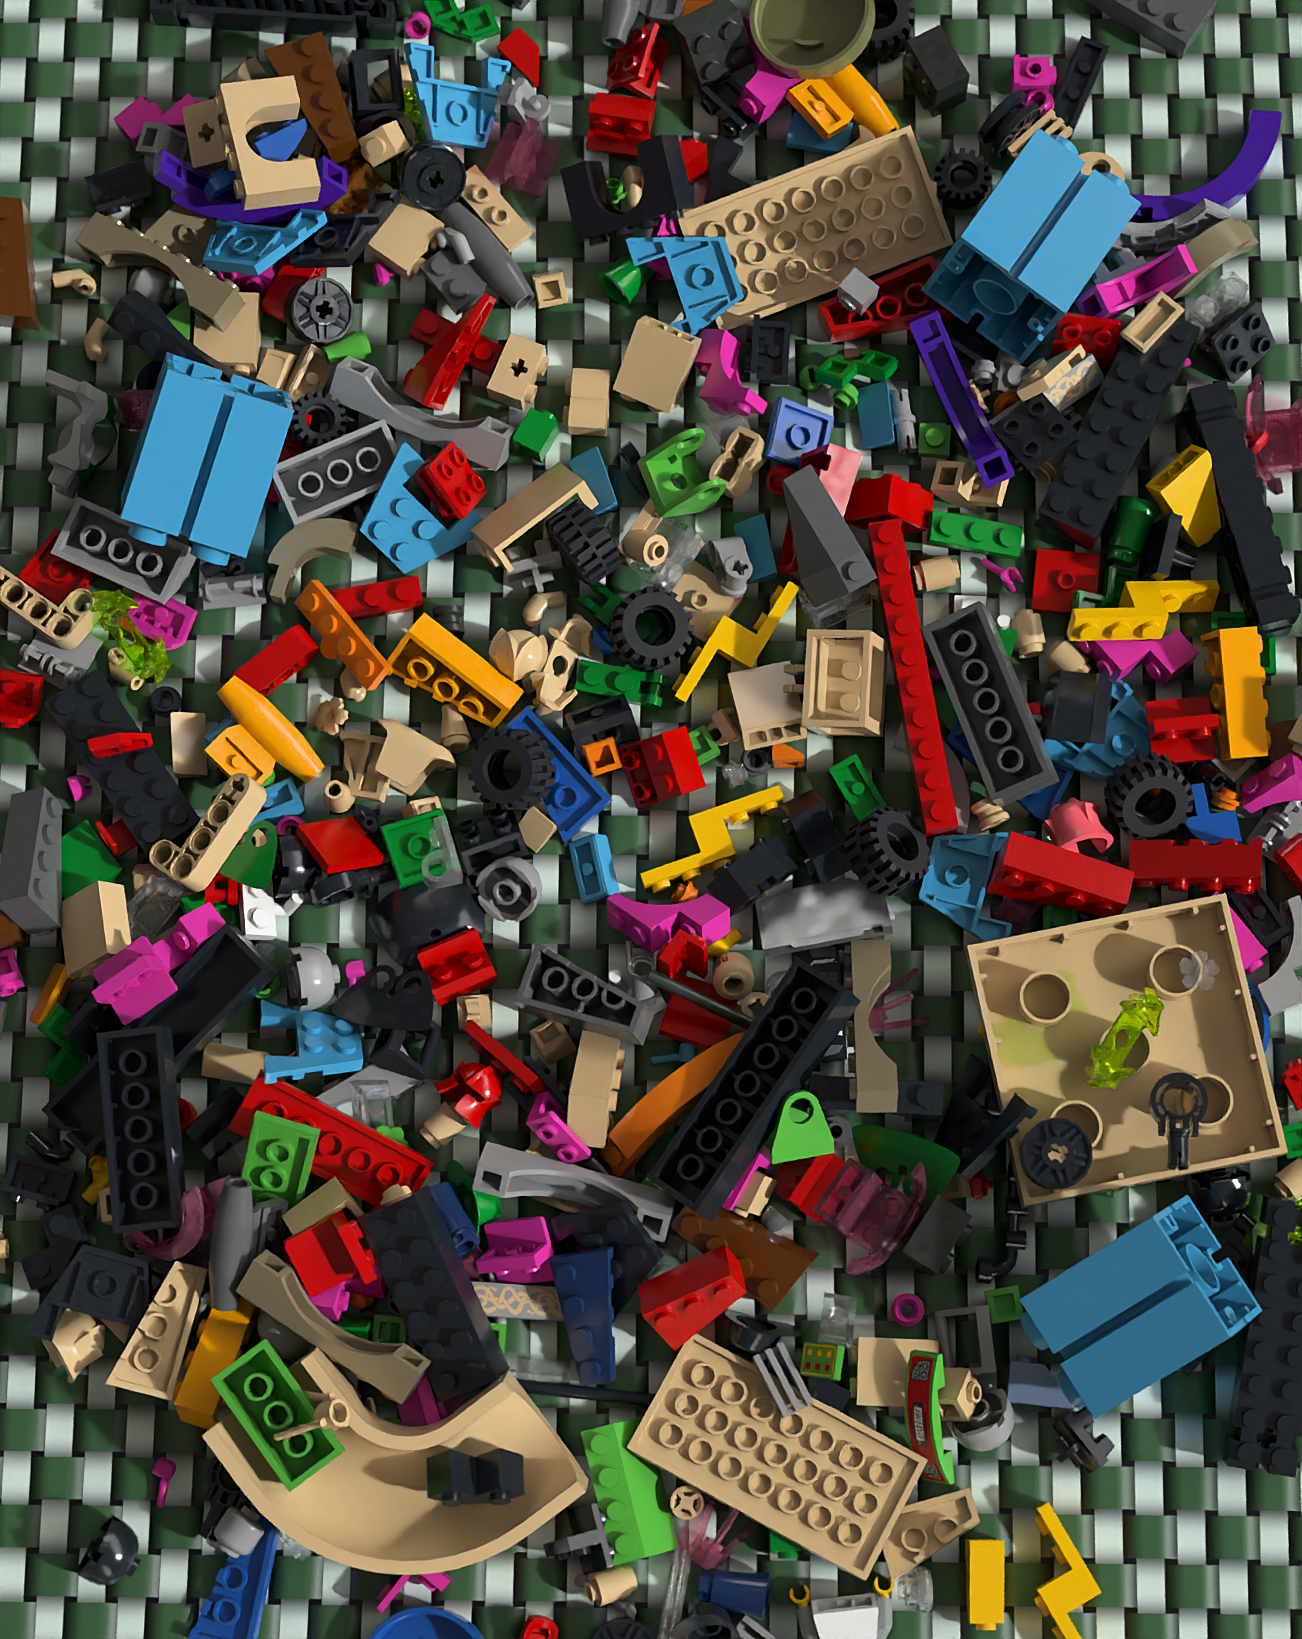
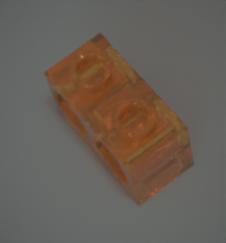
(360, 183)

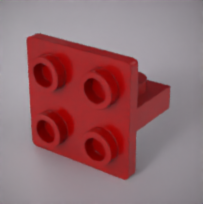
(639, 62)
(618, 124)
(1094, 334)
(451, 482)
(1182, 729)
(457, 966)
(806, 1180)

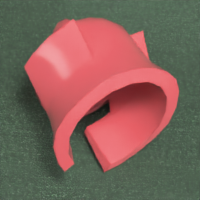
(1077, 822)

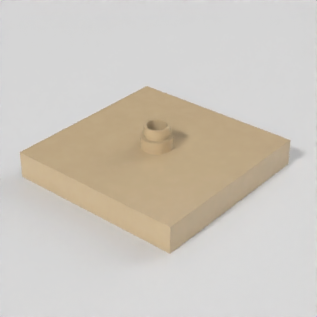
(1059, 993)

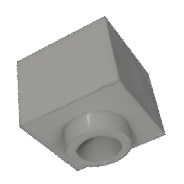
(857, 292)

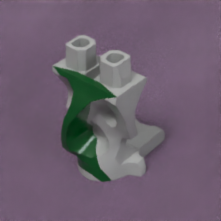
(86, 439)

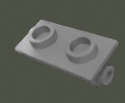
(233, 591)

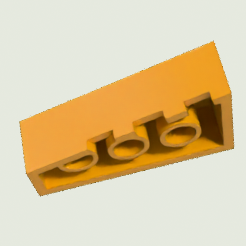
(453, 672)
(1238, 692)
(218, 1347)

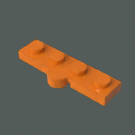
(341, 635)

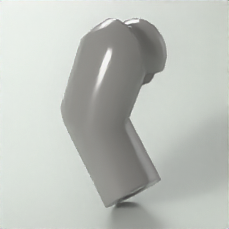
(457, 241)

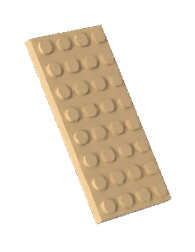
(821, 221)
(800, 1475)

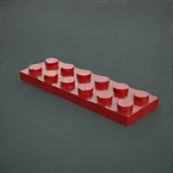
(346, 1148)

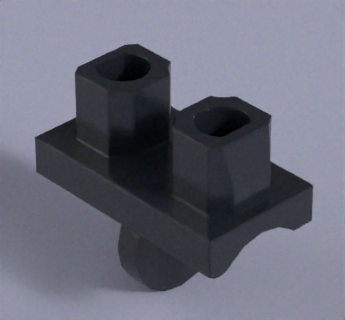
(1078, 1444)

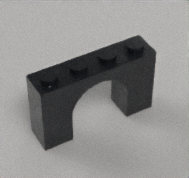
(663, 196)
(916, 1099)

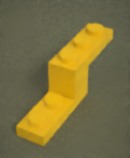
(1143, 610)
(734, 642)
(712, 839)
(1068, 1588)

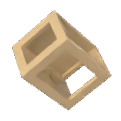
(842, 683)

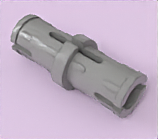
(903, 421)

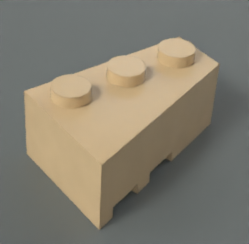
(593, 1087)

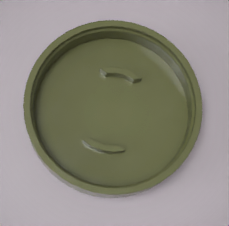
(811, 35)

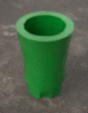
(624, 279)
(1131, 530)

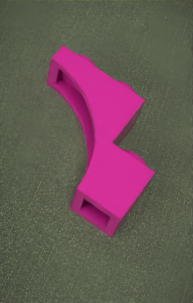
(132, 118)
(1138, 286)
(719, 364)
(1162, 657)
(1274, 784)
(656, 924)
(188, 937)
(337, 1298)

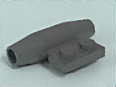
(620, 16)
(492, 267)
(239, 1237)

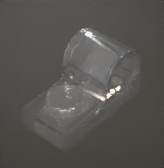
(721, 425)
(446, 856)

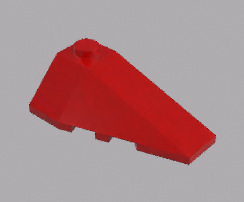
(441, 366)

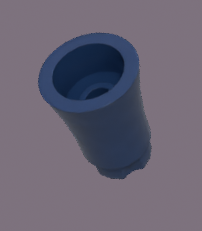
(455, 1217)
(736, 1591)

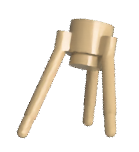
(328, 1415)

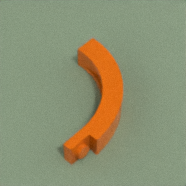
(664, 1106)

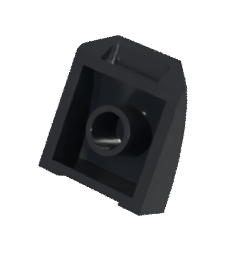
(1076, 707)

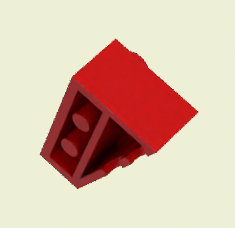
(691, 1295)

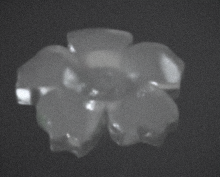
(1199, 971)

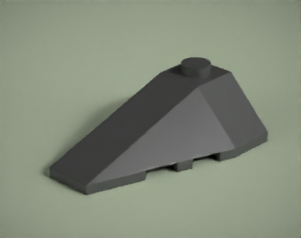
(824, 545)

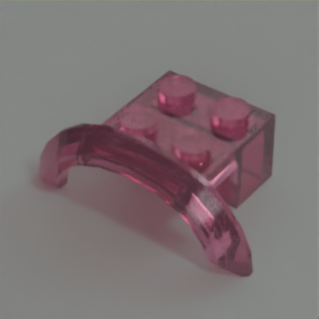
(1284, 443)
(870, 1212)
(197, 1224)

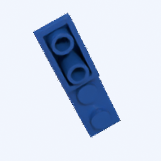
(270, 147)

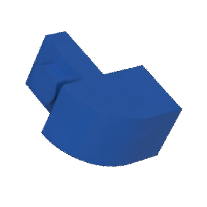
(1209, 826)

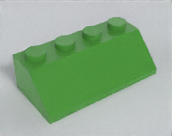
(269, 1402)
(629, 1494)

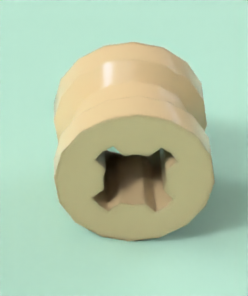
(989, 814)
(755, 999)
(682, 1502)

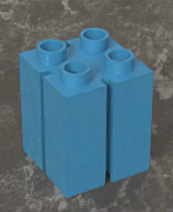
(1032, 245)
(204, 459)
(1138, 1308)

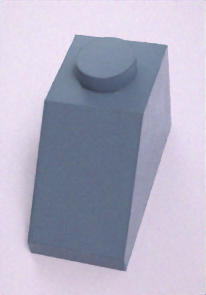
(1033, 1385)

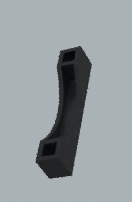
(153, 332)

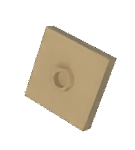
(704, 599)

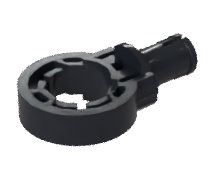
(349, 884)
(1189, 1123)
(217, 1507)

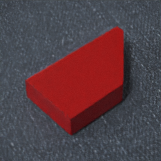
(119, 743)

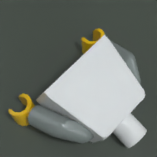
(846, 1616)

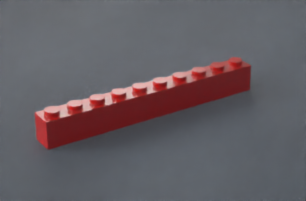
(912, 678)

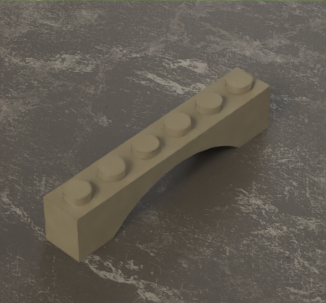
(116, 246)
(875, 1073)
(277, 1291)

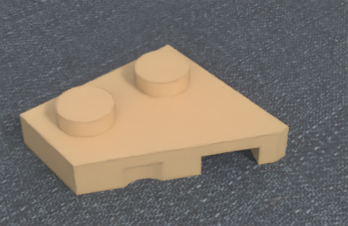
(1045, 374)
(360, 761)

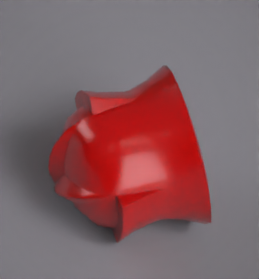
(474, 1089)

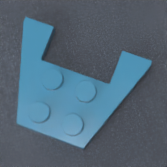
(455, 111)
(256, 247)
(700, 272)
(403, 525)
(1124, 738)
(960, 879)
(322, 1043)

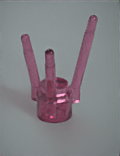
(878, 1011)
(708, 1551)

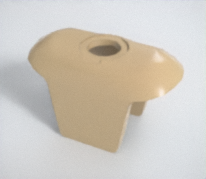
(409, 757)

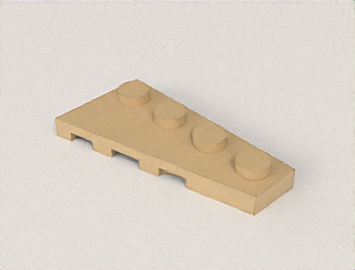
(159, 1342)

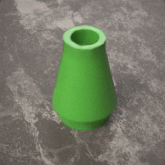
(353, 344)

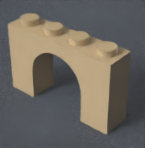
(262, 181)

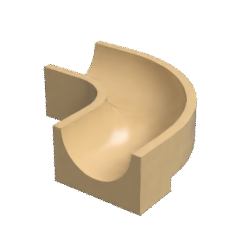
(373, 1498)

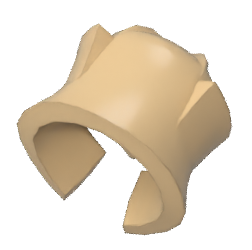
(518, 655)
(76, 1342)

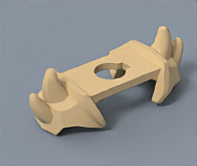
(568, 643)

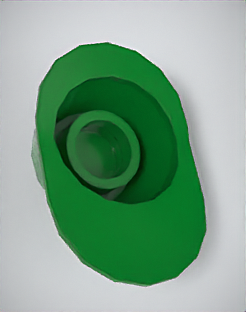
(479, 1206)

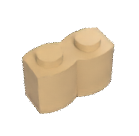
(588, 401)
(741, 459)

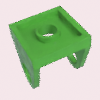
(678, 462)
(798, 1133)

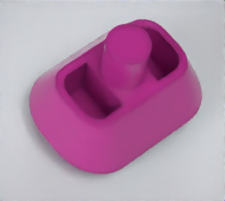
(381, 274)

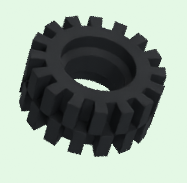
(966, 162)
(319, 403)

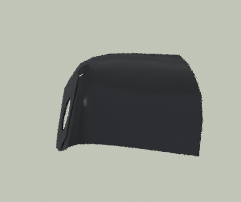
(411, 913)

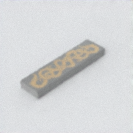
(1069, 388)
(519, 1301)

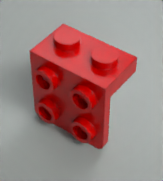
(19, 697)
(330, 1254)

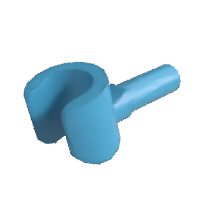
(685, 1054)

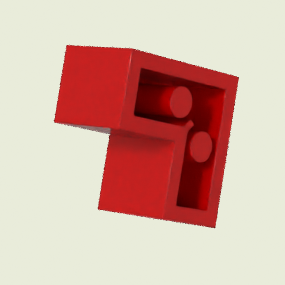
(889, 499)

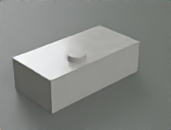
(335, 474)

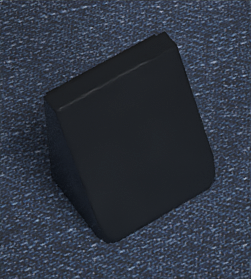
(831, 1394)

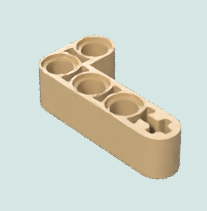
(55, 617)
(213, 836)

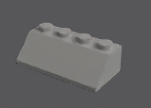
(102, 545)

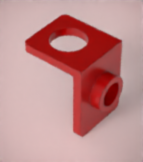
(116, 838)

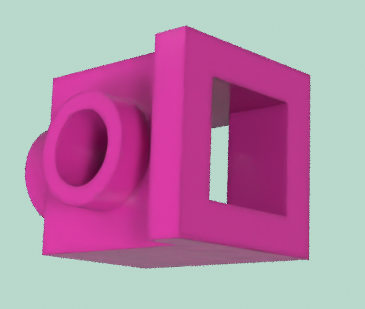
(1032, 74)

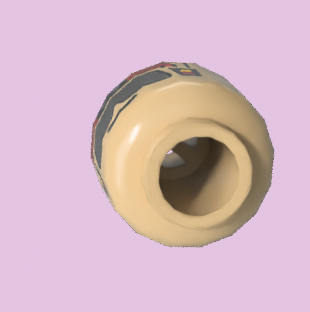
(733, 976)

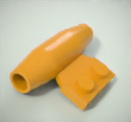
(839, 98)
(259, 738)

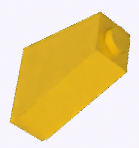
(1189, 491)
(985, 1582)

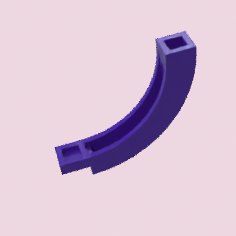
(188, 183)
(1232, 184)
(958, 401)

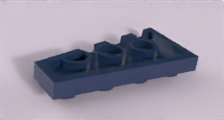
(584, 1295)

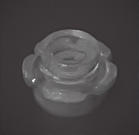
(734, 774)

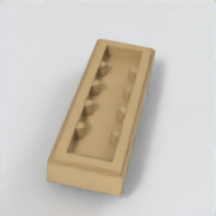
(494, 210)

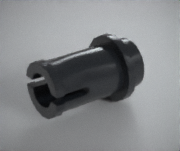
(1206, 774)

